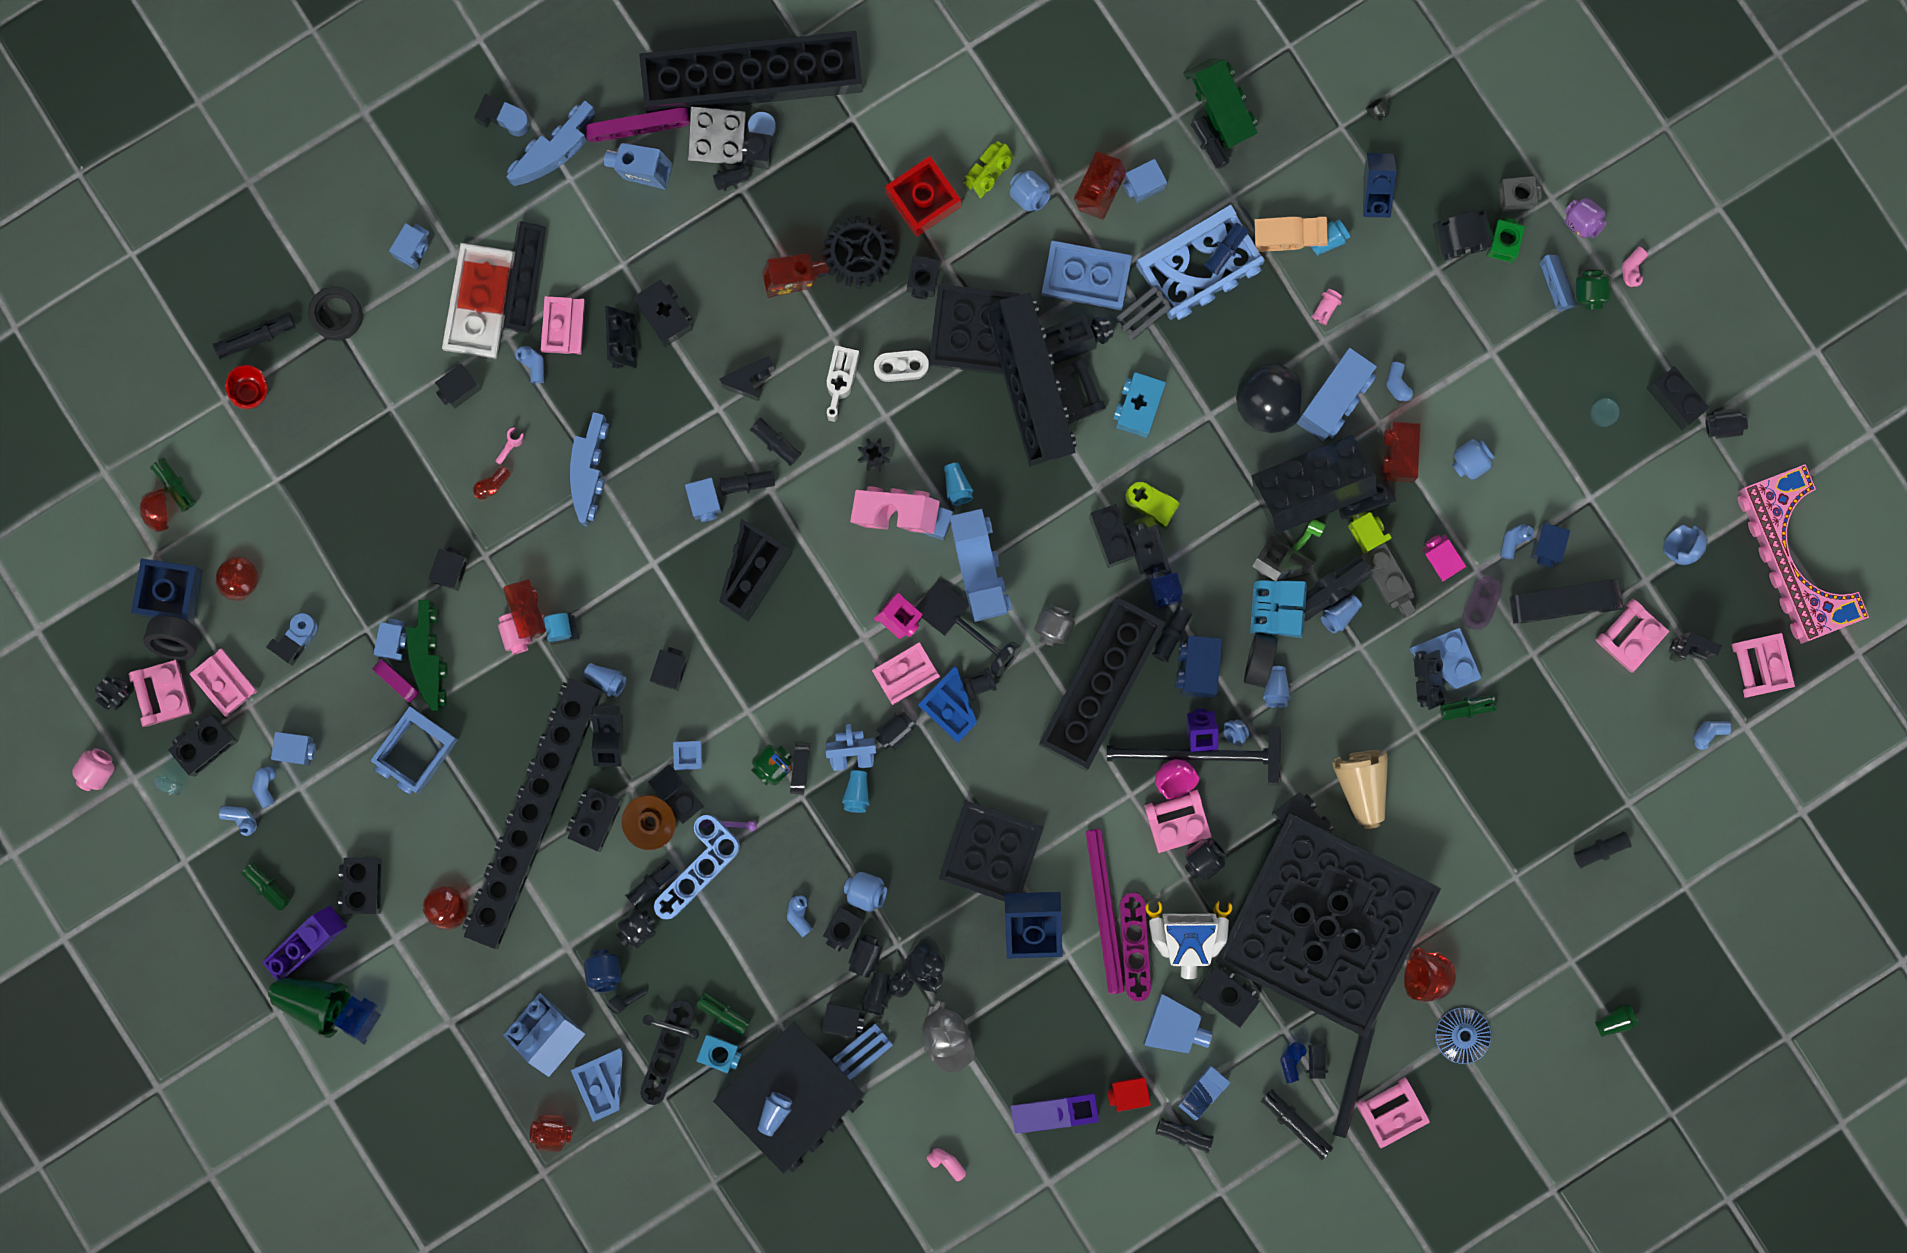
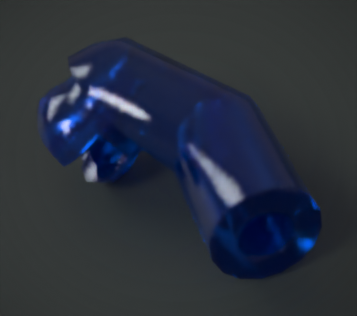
(1290, 1059)

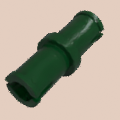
(173, 484)

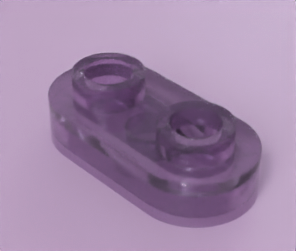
(1482, 604)

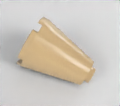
(1364, 785)

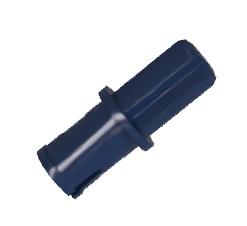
(1226, 248)

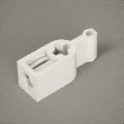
(836, 373)

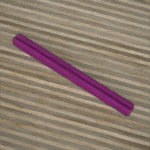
(1105, 911)

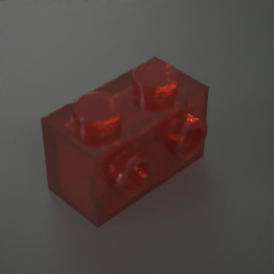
(1402, 452)

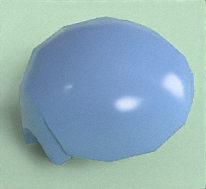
(1685, 545)

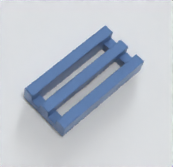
(881, 1036)

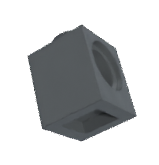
(1510, 201)

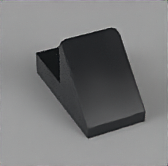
(740, 380)
(676, 793)

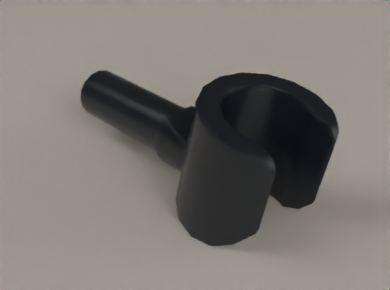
(617, 1005)

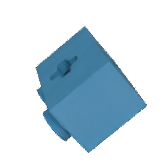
(1141, 420)

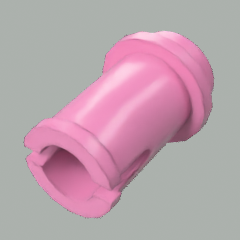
(1327, 306)

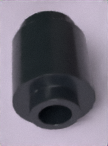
(1726, 424)
(895, 730)
(865, 955)

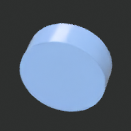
(762, 123)

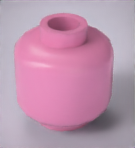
(93, 769)

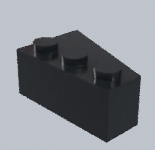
(752, 570)

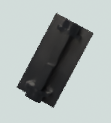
(1382, 498)
(1431, 690)

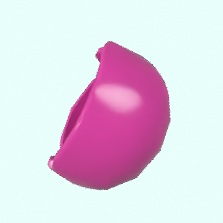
(1176, 778)

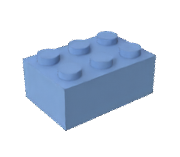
(1338, 396)

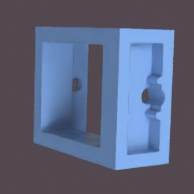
(396, 734)

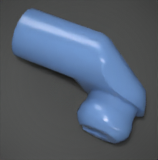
(1395, 383)
(1515, 537)
(1708, 730)
(241, 816)
(796, 913)

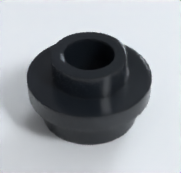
(1102, 330)

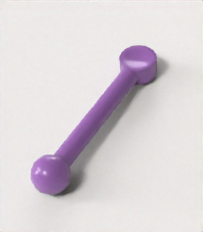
(750, 825)

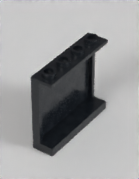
(808, 1078)

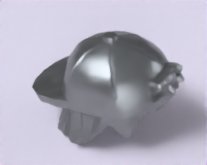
(947, 1038)

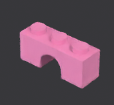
(875, 508)

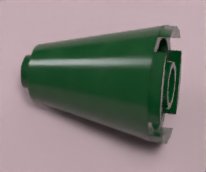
(310, 1002)

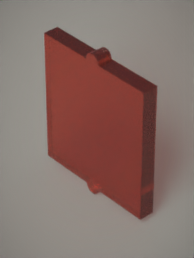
(483, 287)

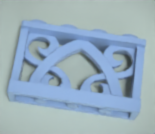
(1162, 260)

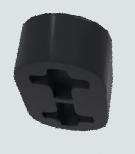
(800, 768)

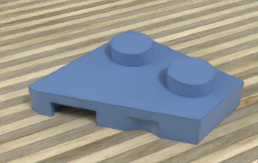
(1457, 660)
(601, 1084)

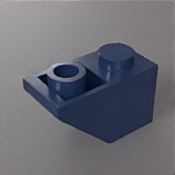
(1378, 185)

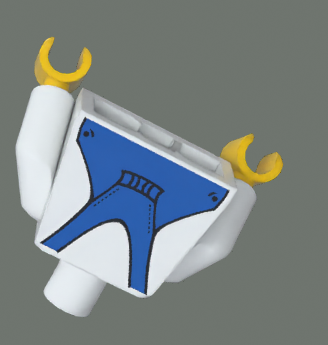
(1189, 938)

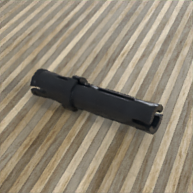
(265, 331)
(1287, 1115)

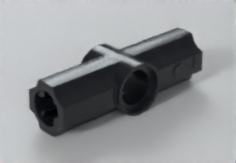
(1336, 586)

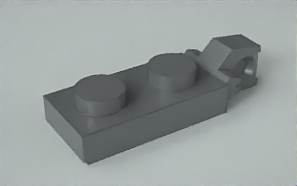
(1390, 579)

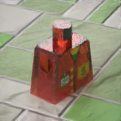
(781, 274)

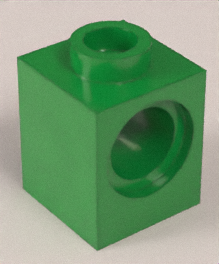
(1503, 251)

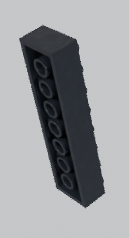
(751, 72)

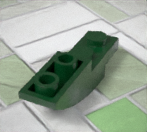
(427, 668)

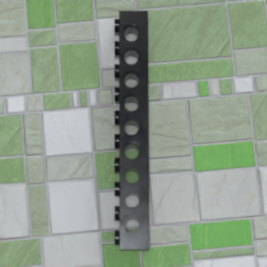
(525, 855)

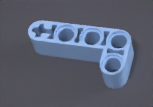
(693, 871)

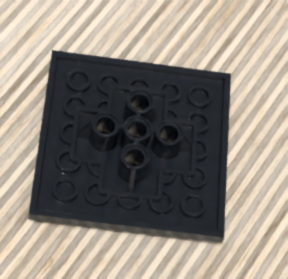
(1308, 871)

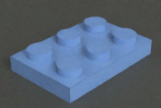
(1086, 275)

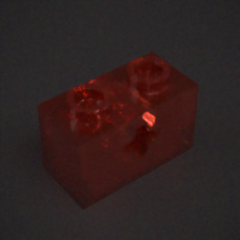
(1100, 185)

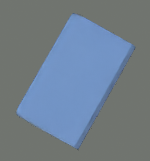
(1557, 282)

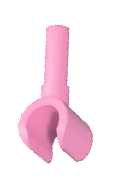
(509, 445)

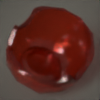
(154, 511)
(236, 578)
(445, 908)

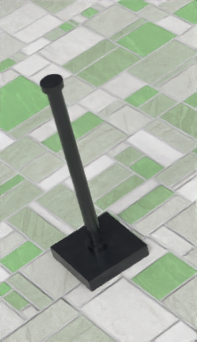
(1269, 756)

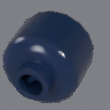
(602, 971)

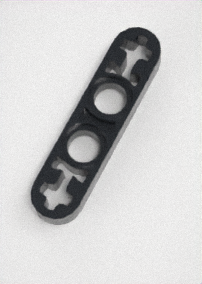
(665, 1051)

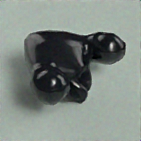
(921, 966)

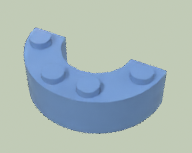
(978, 565)

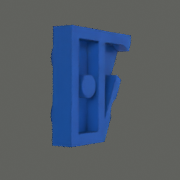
(950, 706)

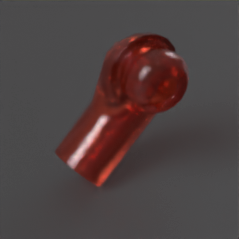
(490, 485)

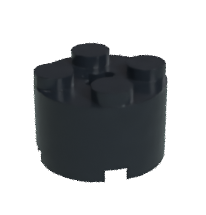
(1463, 233)

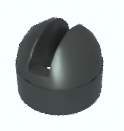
(1377, 108)

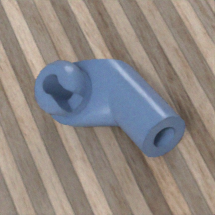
(533, 361)
(260, 786)

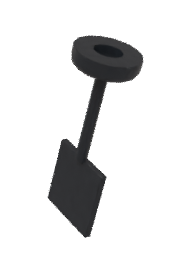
(944, 609)

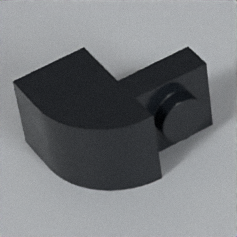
(607, 736)

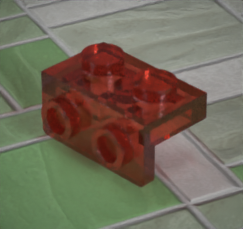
(523, 606)

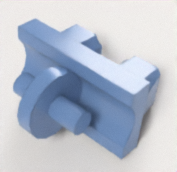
(850, 744)

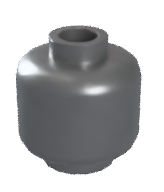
(1054, 625)

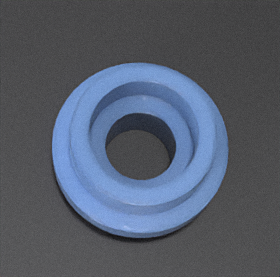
(1236, 732)

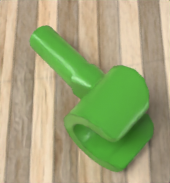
(1314, 527)

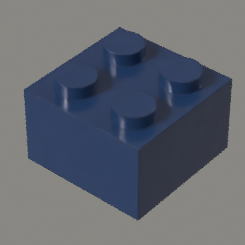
(166, 590)
(1199, 667)
(1033, 925)

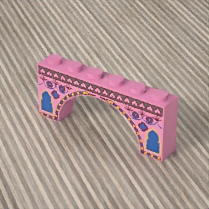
(1769, 511)

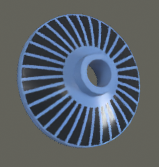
(1449, 1031)

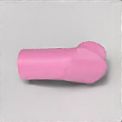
(1630, 267)
(950, 1163)

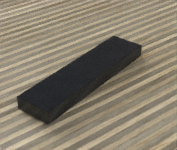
(523, 277)

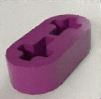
(395, 680)

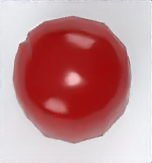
(246, 387)

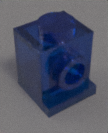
(1166, 590)
(350, 1017)

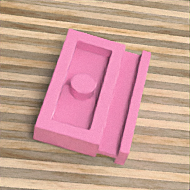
(563, 325)
(905, 673)
(223, 682)

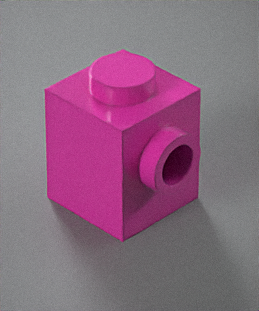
(1443, 556)

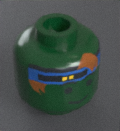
(772, 764)

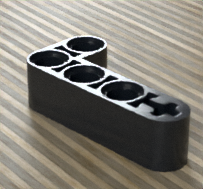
(1566, 601)

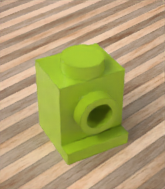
(1368, 531)

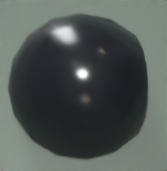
(1270, 398)

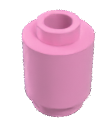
(510, 637)

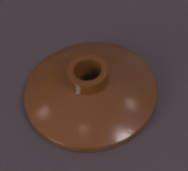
(638, 829)

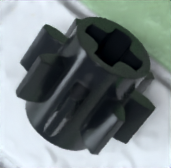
(870, 448)
(111, 693)

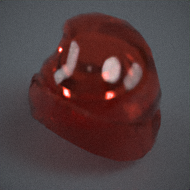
(1429, 976)

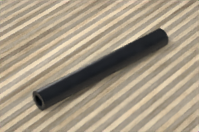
(1352, 1085)

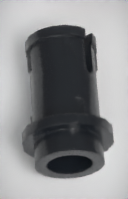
(730, 177)
(1317, 1062)

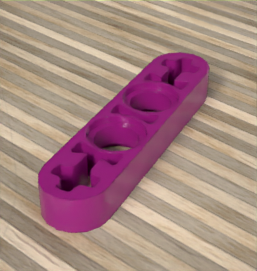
(637, 125)
(1130, 947)

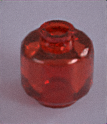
(550, 1133)

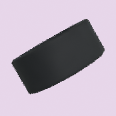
(330, 293)
(171, 637)
(1260, 660)

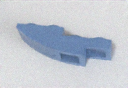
(546, 156)
(583, 478)

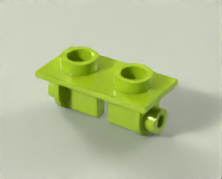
(997, 159)

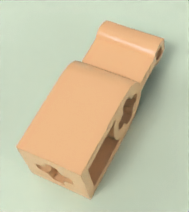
(1290, 233)

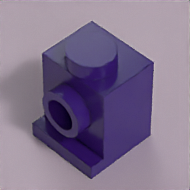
(1201, 723)

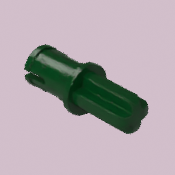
(1467, 707)
(265, 887)
(723, 1013)

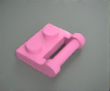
(1639, 641)
(1772, 664)
(169, 692)
(1180, 830)
(1397, 1121)

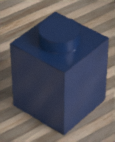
(1550, 545)

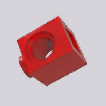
(1129, 1094)

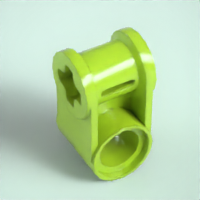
(1156, 503)

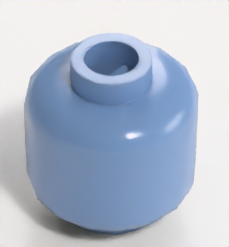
(1029, 191)
(1473, 459)
(865, 891)

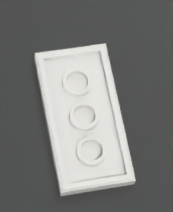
(466, 329)

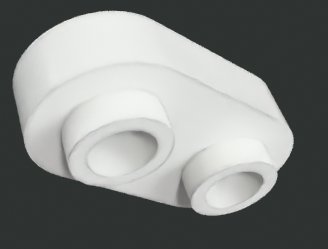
(901, 366)

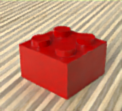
(923, 196)

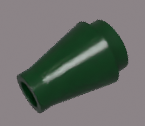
(1617, 1021)

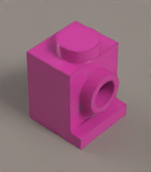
(901, 608)

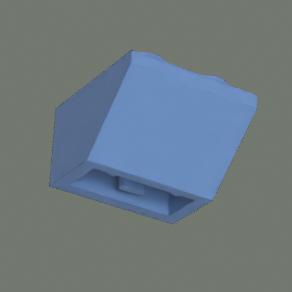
(544, 1035)

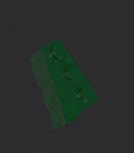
(1223, 101)

